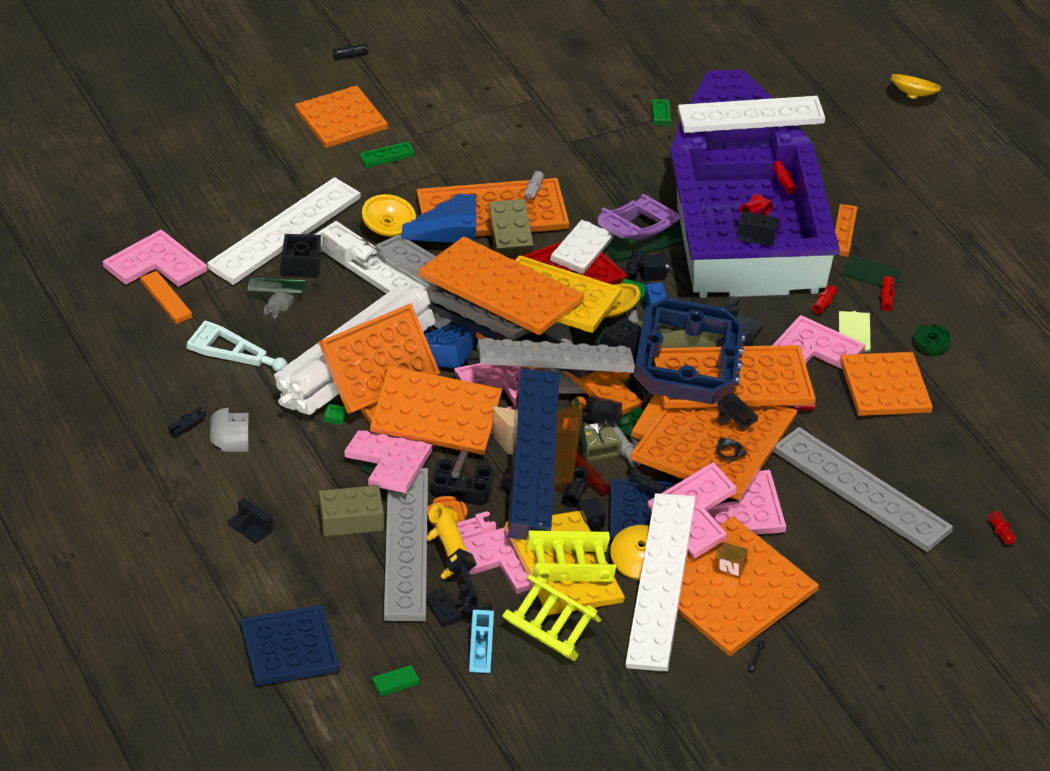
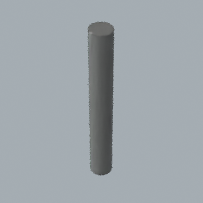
(459, 463)

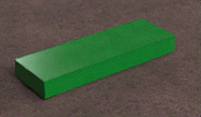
(386, 154)

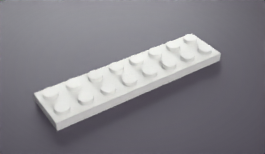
(751, 114)

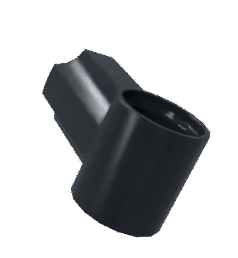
(575, 489)

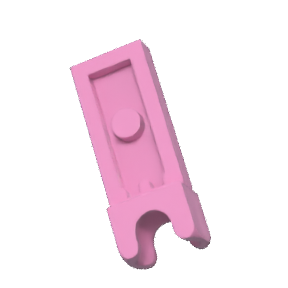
(476, 526)

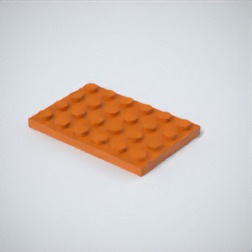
(364, 353)
(436, 410)

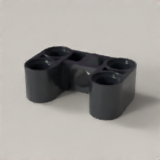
(463, 488)

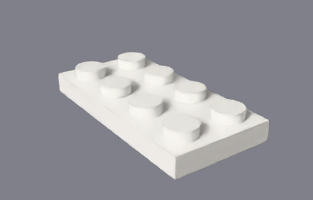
(582, 246)

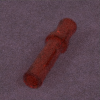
(594, 477)

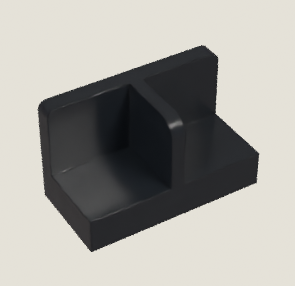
(602, 410)
(251, 521)

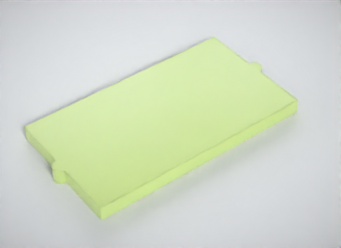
(856, 326)

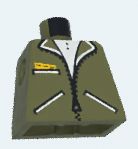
(601, 441)

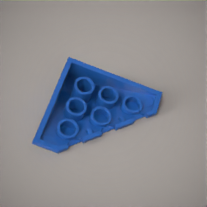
(445, 222)
(451, 344)

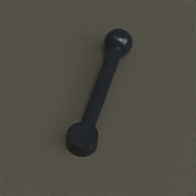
(760, 644)

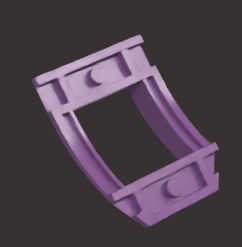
(618, 220)

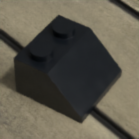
(758, 228)
(622, 334)

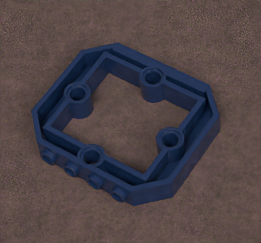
(686, 382)

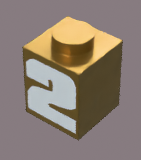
(731, 559)

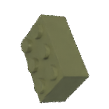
(510, 227)
(351, 510)

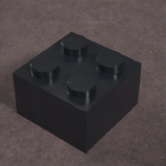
(301, 254)

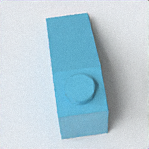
(481, 641)

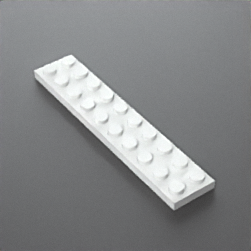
(268, 239)
(382, 273)
(661, 582)

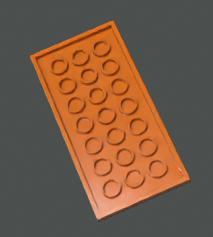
(544, 211)
(501, 285)
(766, 375)

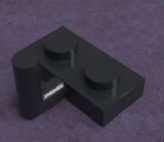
(734, 409)
(445, 608)

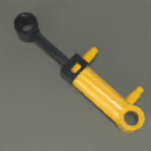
(459, 559)

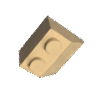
(504, 428)

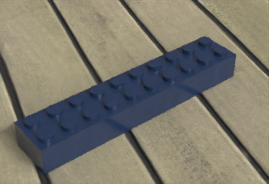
(533, 453)

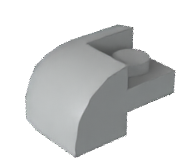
(230, 430)

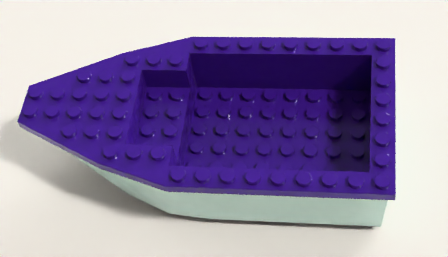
(725, 170)

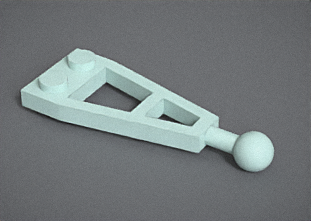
(207, 334)

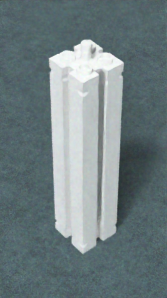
(307, 379)

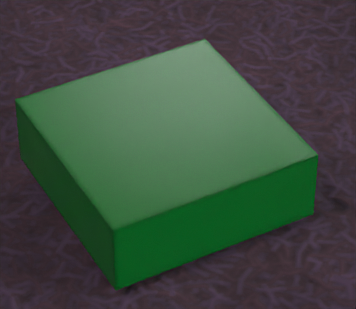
(335, 414)

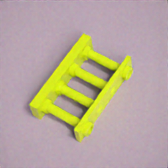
(571, 541)
(550, 637)

